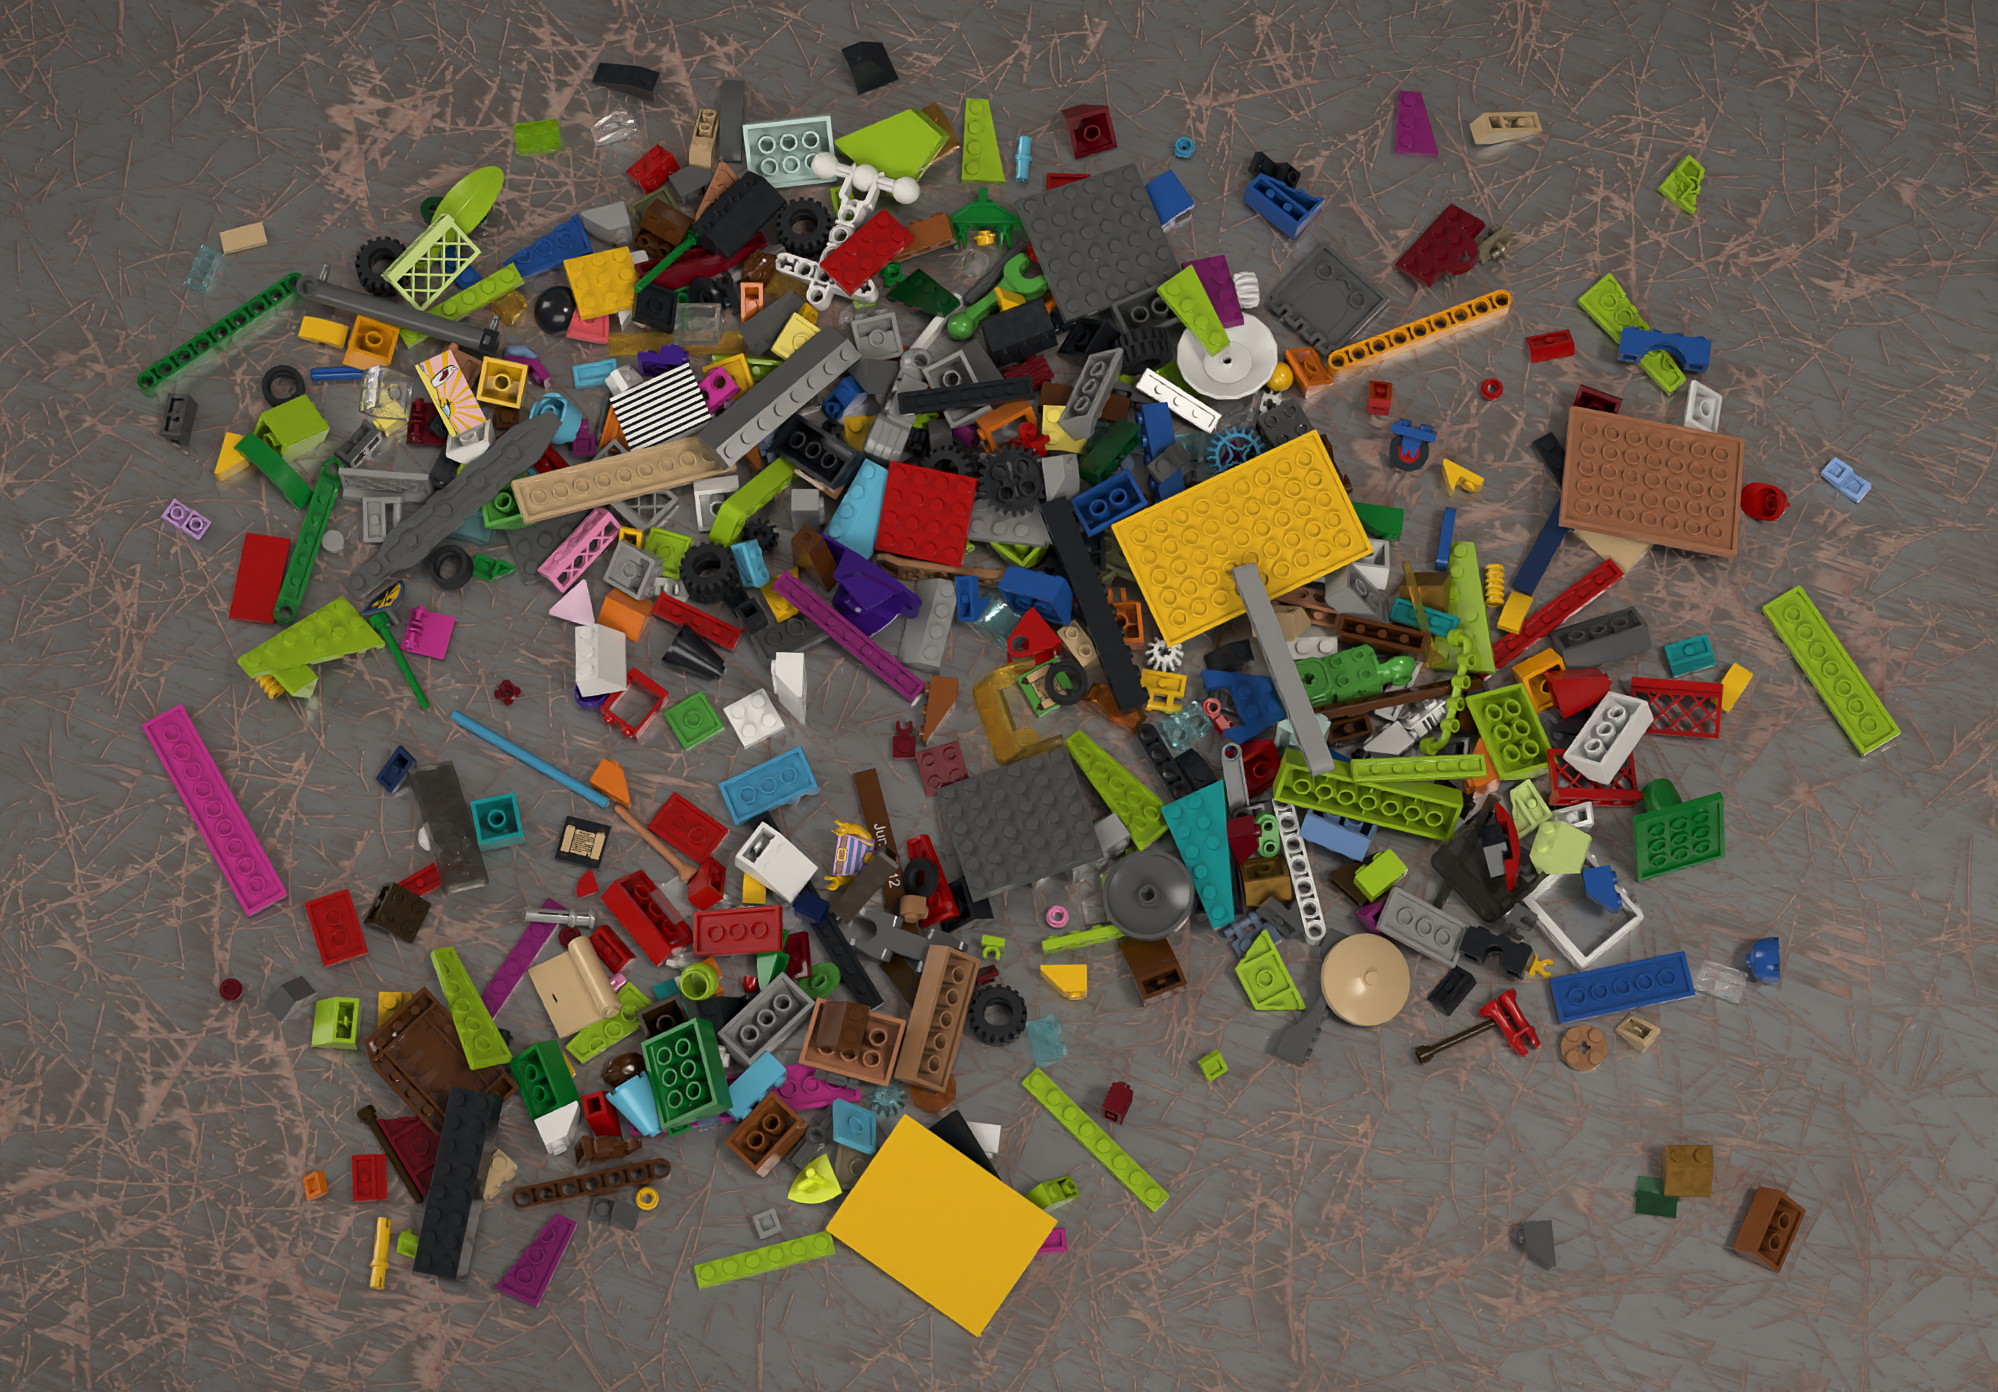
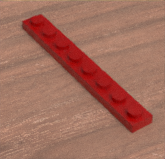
(1555, 614)

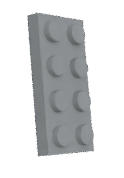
(1422, 927)

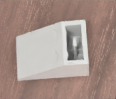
(775, 862)

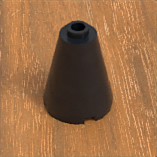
(693, 654)

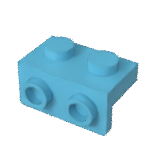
(750, 563)

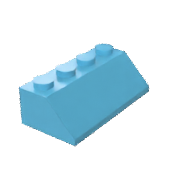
(860, 511)

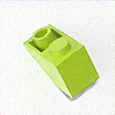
(1053, 1193)

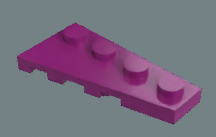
(1219, 287)
(537, 1265)

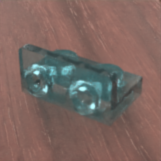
(1046, 1042)

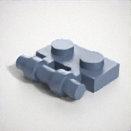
(1243, 941)

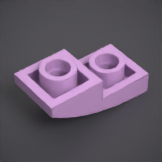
(186, 519)

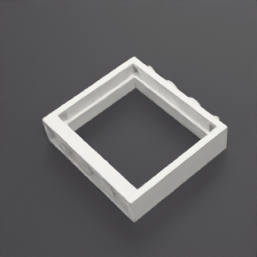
(1556, 935)

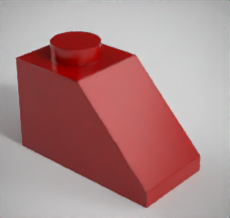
(707, 884)

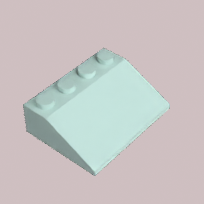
(785, 148)

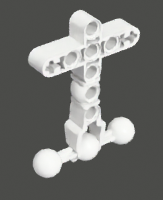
(865, 179)

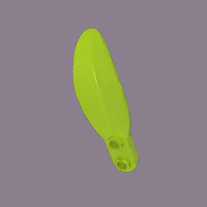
(467, 204)

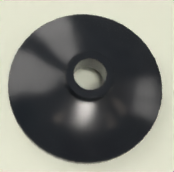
(705, 289)

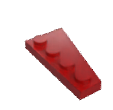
(941, 903)

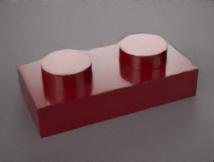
(800, 960)

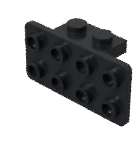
(958, 1134)

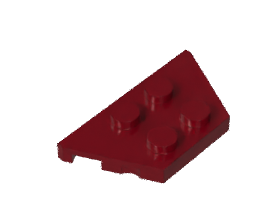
(414, 1146)

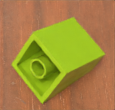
(292, 428)

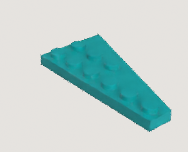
(1201, 837)

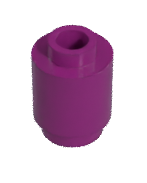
(967, 435)

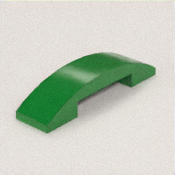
(276, 469)

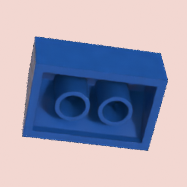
(1108, 502)
(1046, 593)

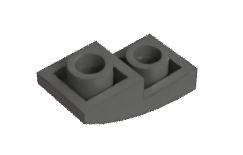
(1126, 390)

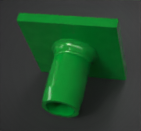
(1676, 832)

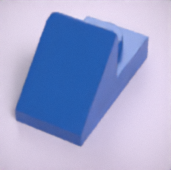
(968, 601)

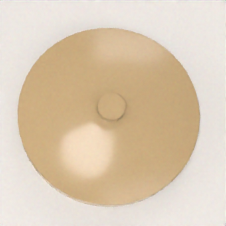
(1365, 979)

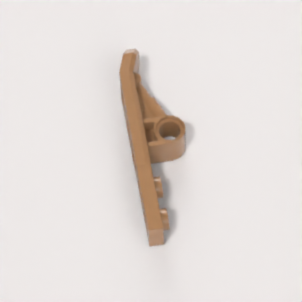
(920, 569)

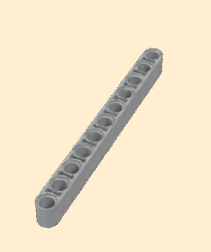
(1283, 669)

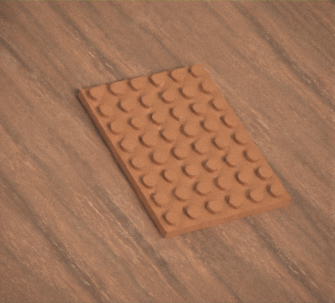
(1652, 482)

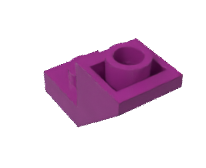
(535, 368)

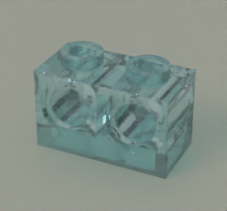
(1182, 720)

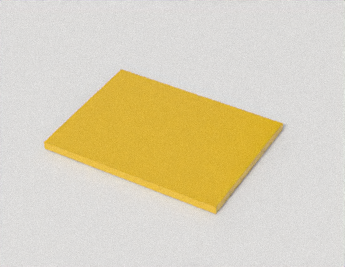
(941, 1225)

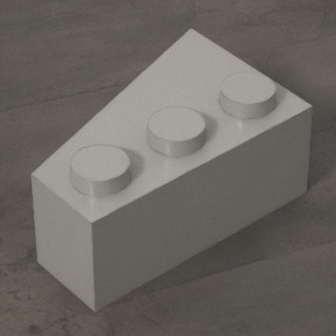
(807, 508)

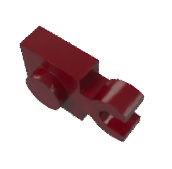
(904, 745)

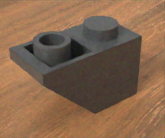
(690, 183)

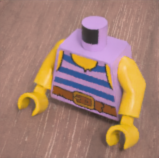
(852, 851)

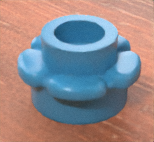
(1184, 142)

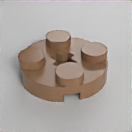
(1574, 1057)

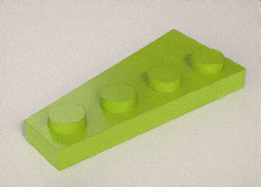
(980, 148)
(609, 1031)

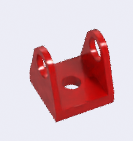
(1040, 641)

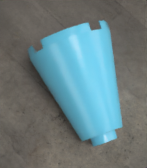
(637, 1104)

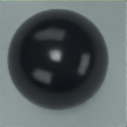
(555, 310)

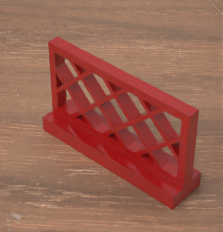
(1681, 688)
(1598, 795)

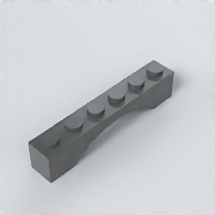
(1297, 1039)

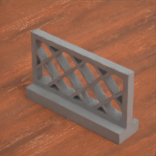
(375, 483)
(625, 512)

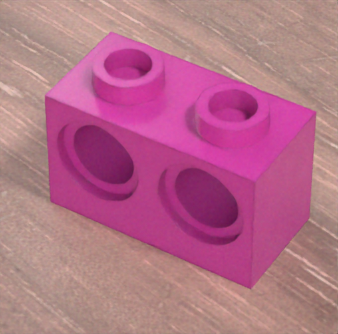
(717, 396)

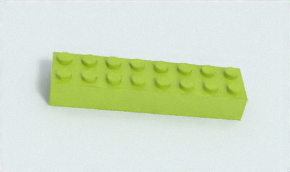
(1403, 806)

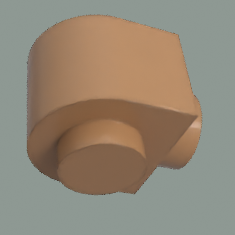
(913, 908)

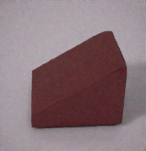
(987, 975)

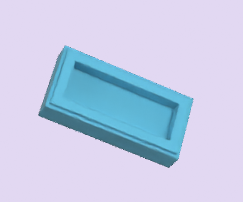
(593, 373)

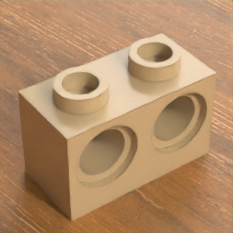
(1078, 646)

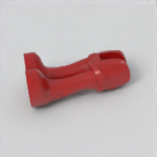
(1514, 1037)

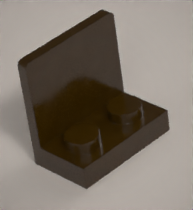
(398, 911)

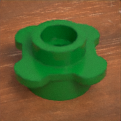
(888, 270)

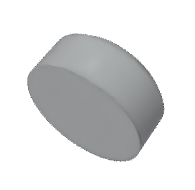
(333, 541)

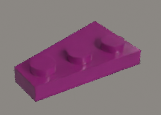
(1413, 127)

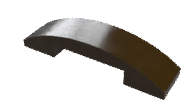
(902, 977)

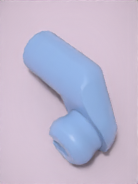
(520, 351)

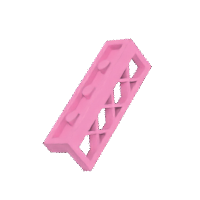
(578, 544)

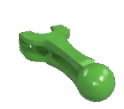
(963, 324)

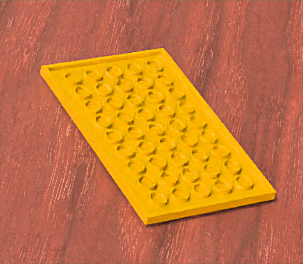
(1271, 510)

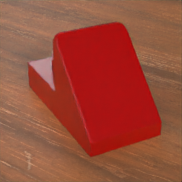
(1379, 398)

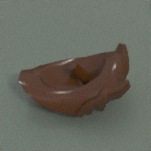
(759, 268)
(623, 1068)

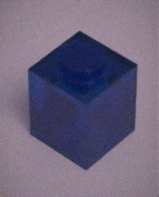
(810, 908)

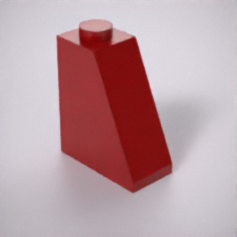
(1576, 689)

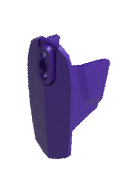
(867, 593)

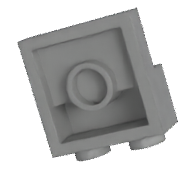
(877, 335)
(634, 570)

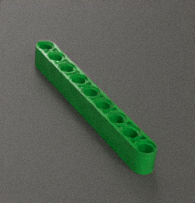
(218, 344)

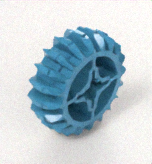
(1224, 441)

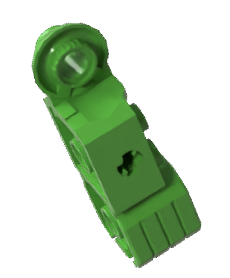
(1351, 675)

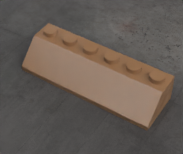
(937, 1018)

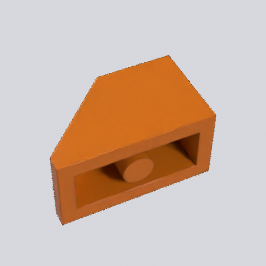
(611, 782)

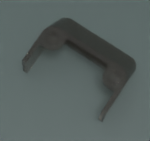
(1470, 877)

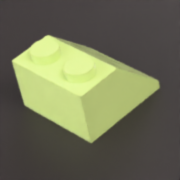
(1559, 848)

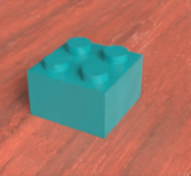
(498, 822)

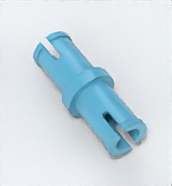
(1023, 159)

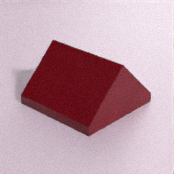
(1597, 400)

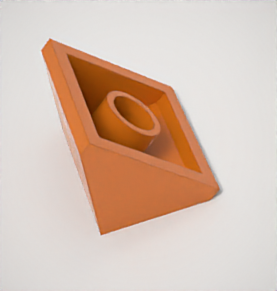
(1308, 370)
(625, 614)

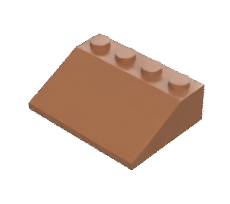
(878, 1054)

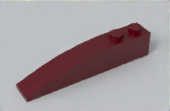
(698, 263)

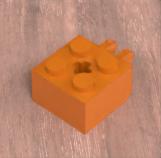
(1130, 617)

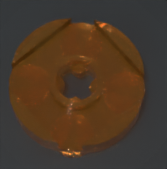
(934, 1103)

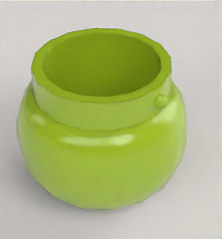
(699, 981)

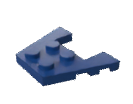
(1254, 701)

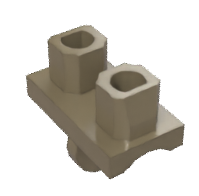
(1495, 245)

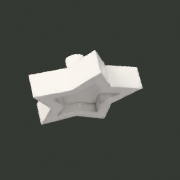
(677, 964)

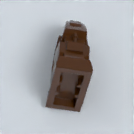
(603, 1148)

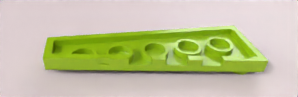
(1613, 311)
(474, 1025)

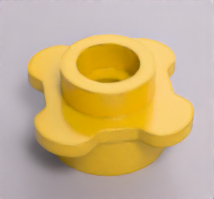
(984, 238)

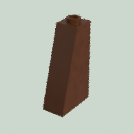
(814, 557)

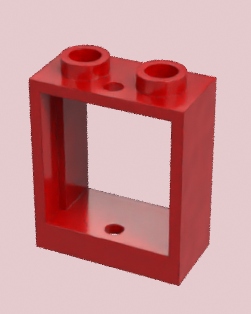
(649, 686)

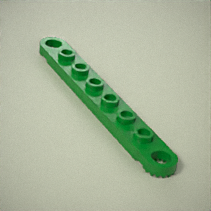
(308, 541)

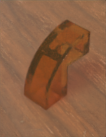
(1101, 701)

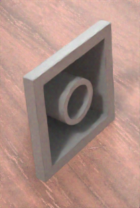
(1061, 476)

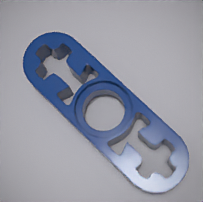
(1445, 538)

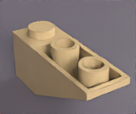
(704, 139)

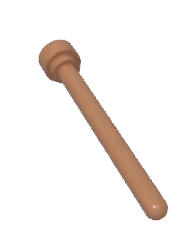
(686, 871)

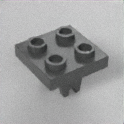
(1284, 423)

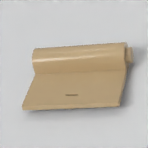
(579, 988)

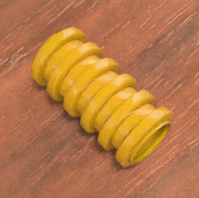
(1494, 581)
(270, 686)

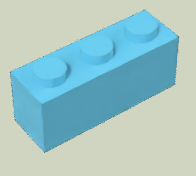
(755, 1085)

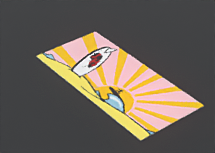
(450, 393)

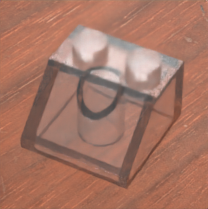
(699, 324)
(386, 394)

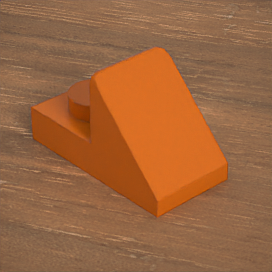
(751, 299)

